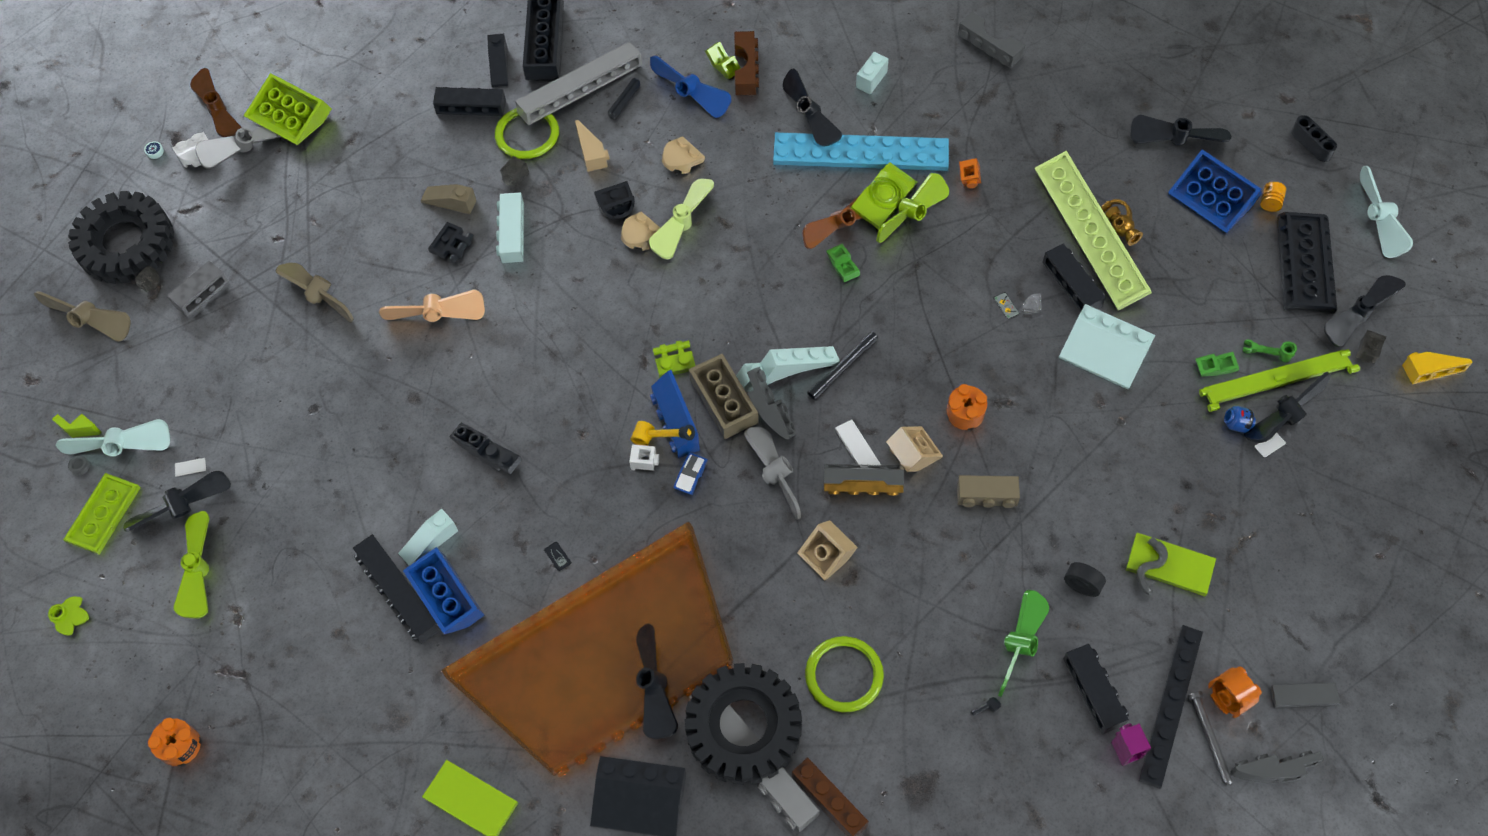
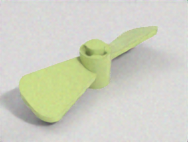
(667, 237)

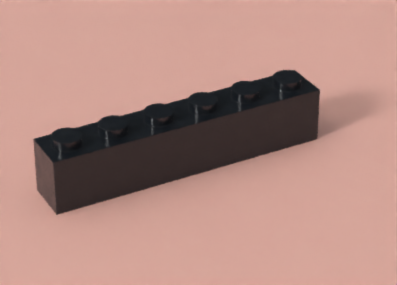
(396, 588)

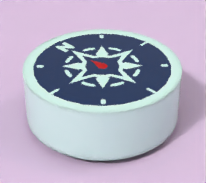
(154, 150)

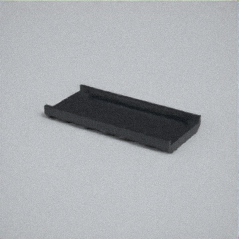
(1306, 261)

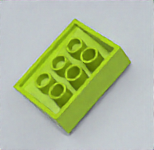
(287, 110)

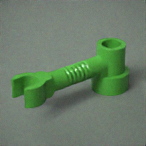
(1286, 351)

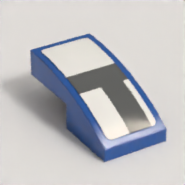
(690, 473)

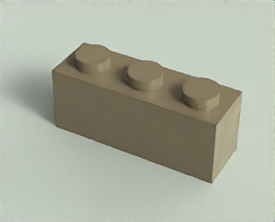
(988, 491)

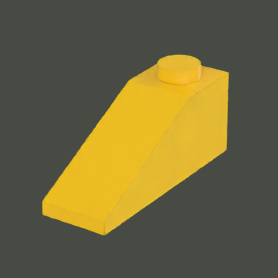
(1430, 366)

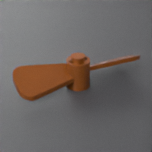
(818, 230)

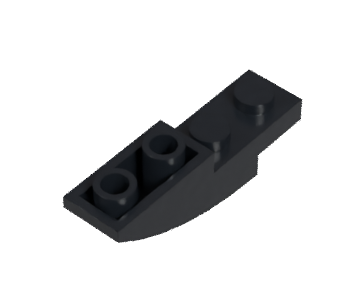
(485, 449)

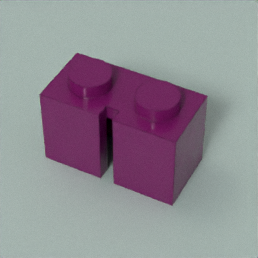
(1130, 744)

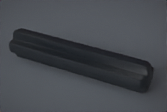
(623, 98)

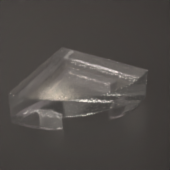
(1032, 304)

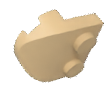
(681, 155)
(638, 230)

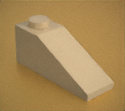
(592, 149)

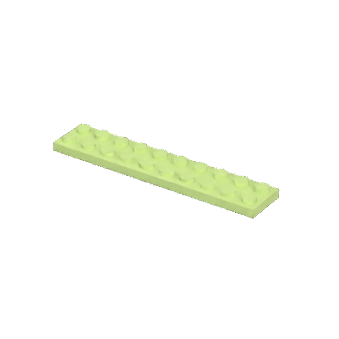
(1093, 231)

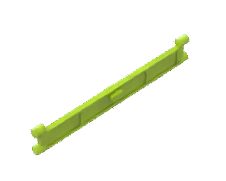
(1277, 377)

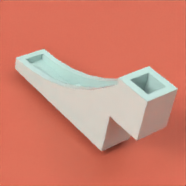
(787, 362)

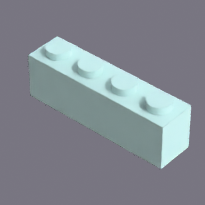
(510, 228)

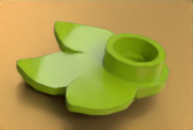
(71, 615)

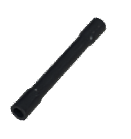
(822, 384)

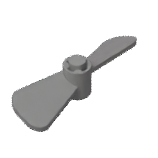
(217, 150)
(776, 467)

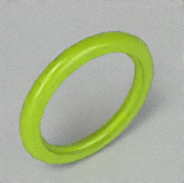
(525, 154)
(829, 703)

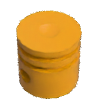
(1273, 196)

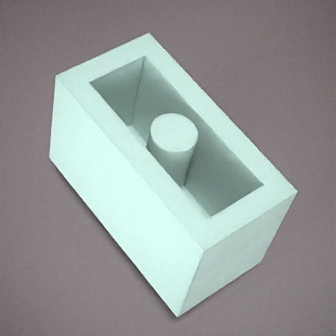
(872, 73)

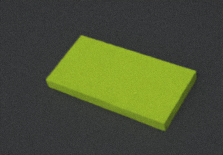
(102, 513)
(1182, 569)
(470, 799)

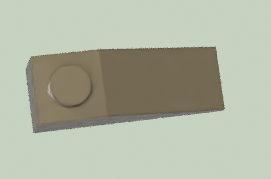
(450, 197)

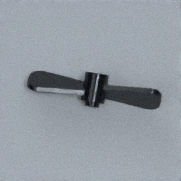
(823, 129)
(1149, 129)
(1343, 325)
(1288, 411)
(178, 501)
(658, 714)

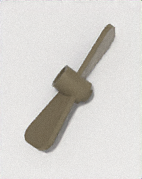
(315, 287)
(109, 322)

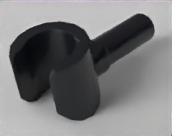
(993, 703)

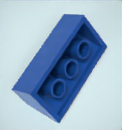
(673, 413)
(443, 592)

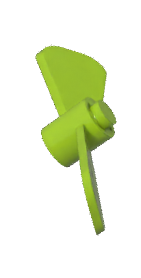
(929, 193)
(191, 596)

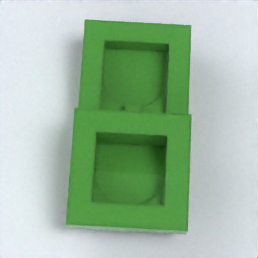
(842, 262)
(1217, 365)

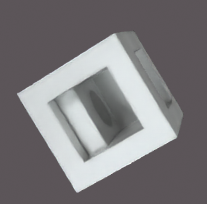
(642, 452)

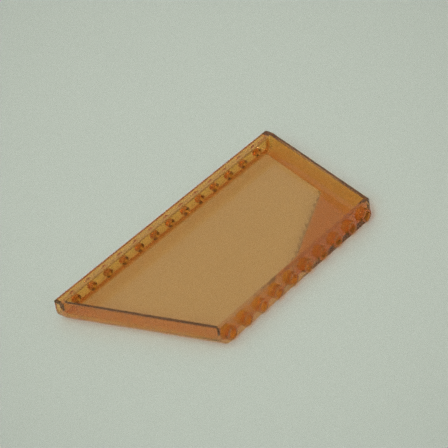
(570, 670)

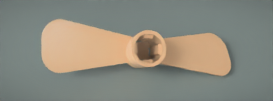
(463, 305)

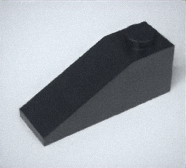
(498, 60)

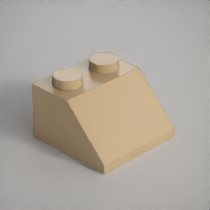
(913, 448)
(827, 549)

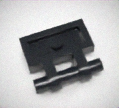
(447, 238)

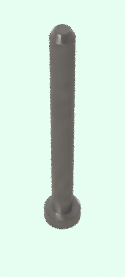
(1196, 698)

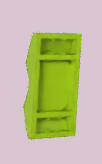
(883, 195)

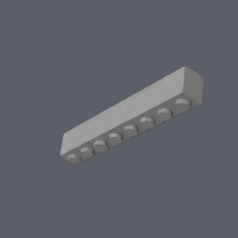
(578, 83)
(781, 788)

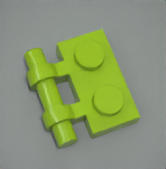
(678, 363)

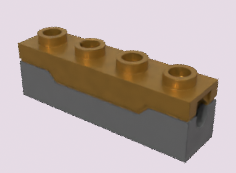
(863, 478)

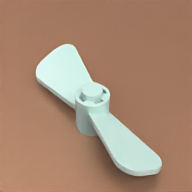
(1392, 235)
(147, 436)

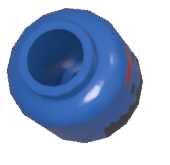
(1239, 419)

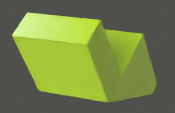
(721, 61)
(78, 428)

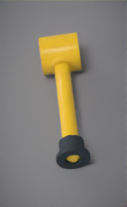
(645, 432)

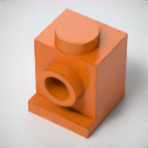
(970, 173)

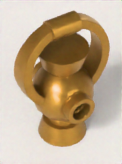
(1122, 224)

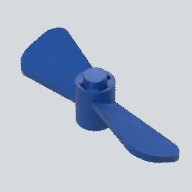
(710, 98)

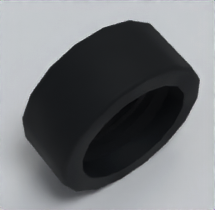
(1085, 579)

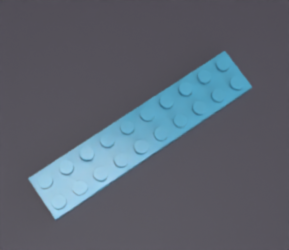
(862, 152)

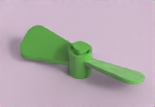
(1031, 615)

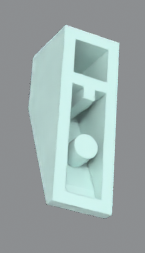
(430, 535)

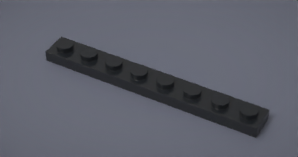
(1171, 707)

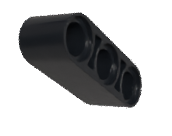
(1314, 138)

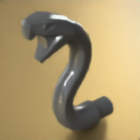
(1144, 584)

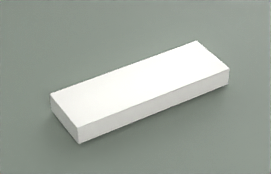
(856, 444)

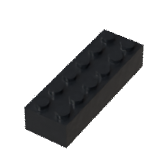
(543, 39)

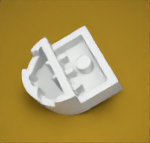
(187, 150)

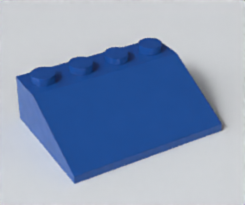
(1215, 191)

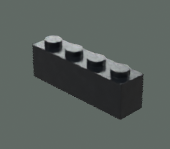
(469, 101)
(1073, 278)
(1096, 689)

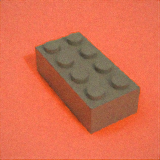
(723, 396)

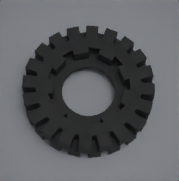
(89, 232)
(751, 761)

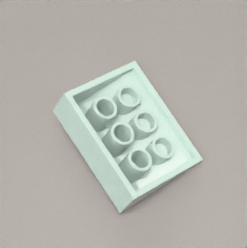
(1106, 346)

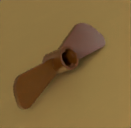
(204, 88)

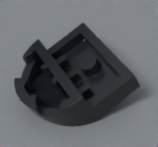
(615, 201)

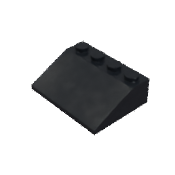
(637, 796)

